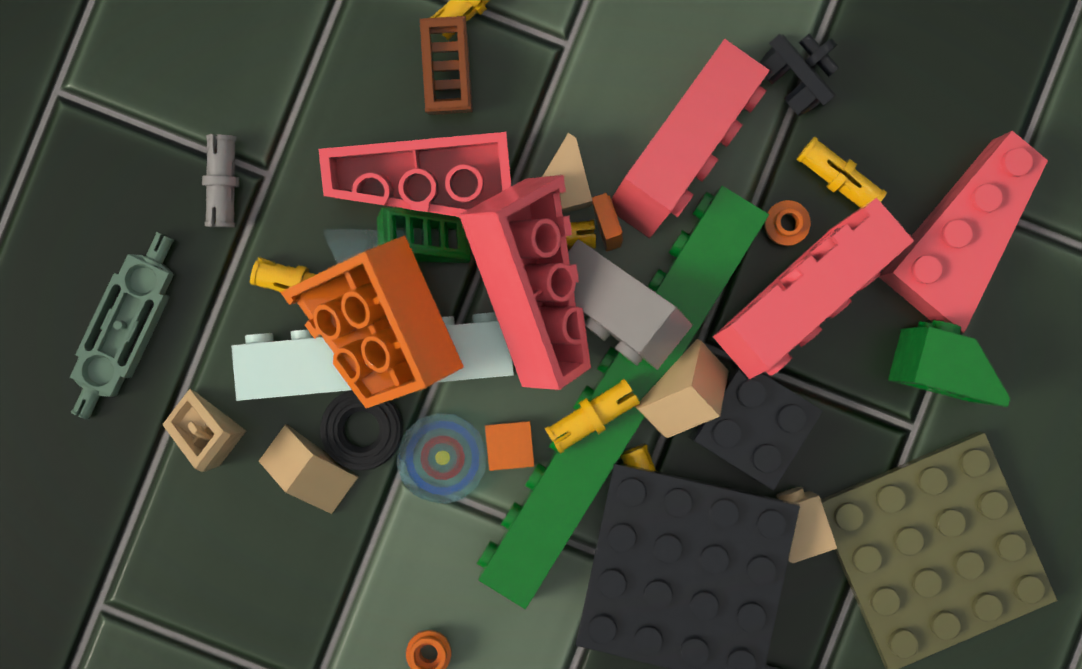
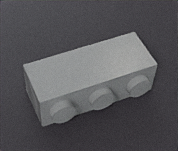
(625, 309)

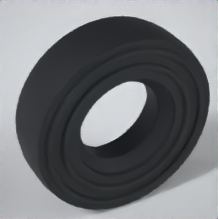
(353, 456)

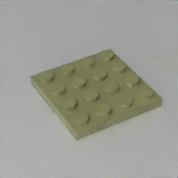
(936, 551)

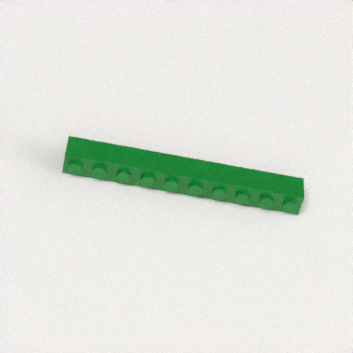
(573, 478)

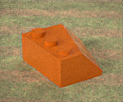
(379, 323)

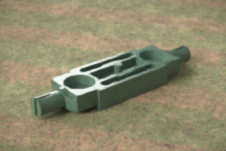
(103, 368)

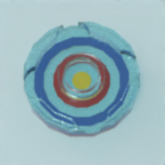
(442, 458)

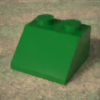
(947, 364)

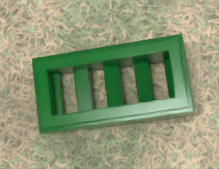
(392, 218)

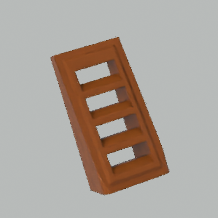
(439, 26)

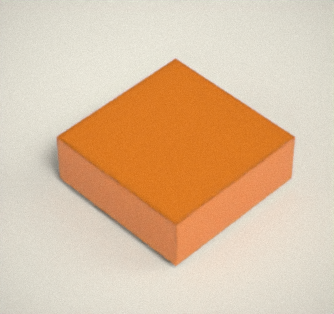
(509, 445)

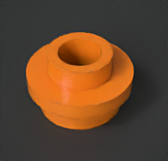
(775, 230)
(428, 637)

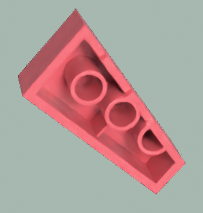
(688, 137)
(419, 175)
(967, 233)
(530, 281)
(813, 290)

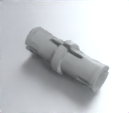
(220, 180)

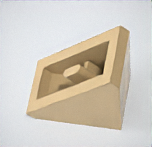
(569, 163)
(687, 392)
(202, 431)
(307, 470)

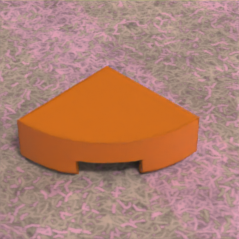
(607, 222)

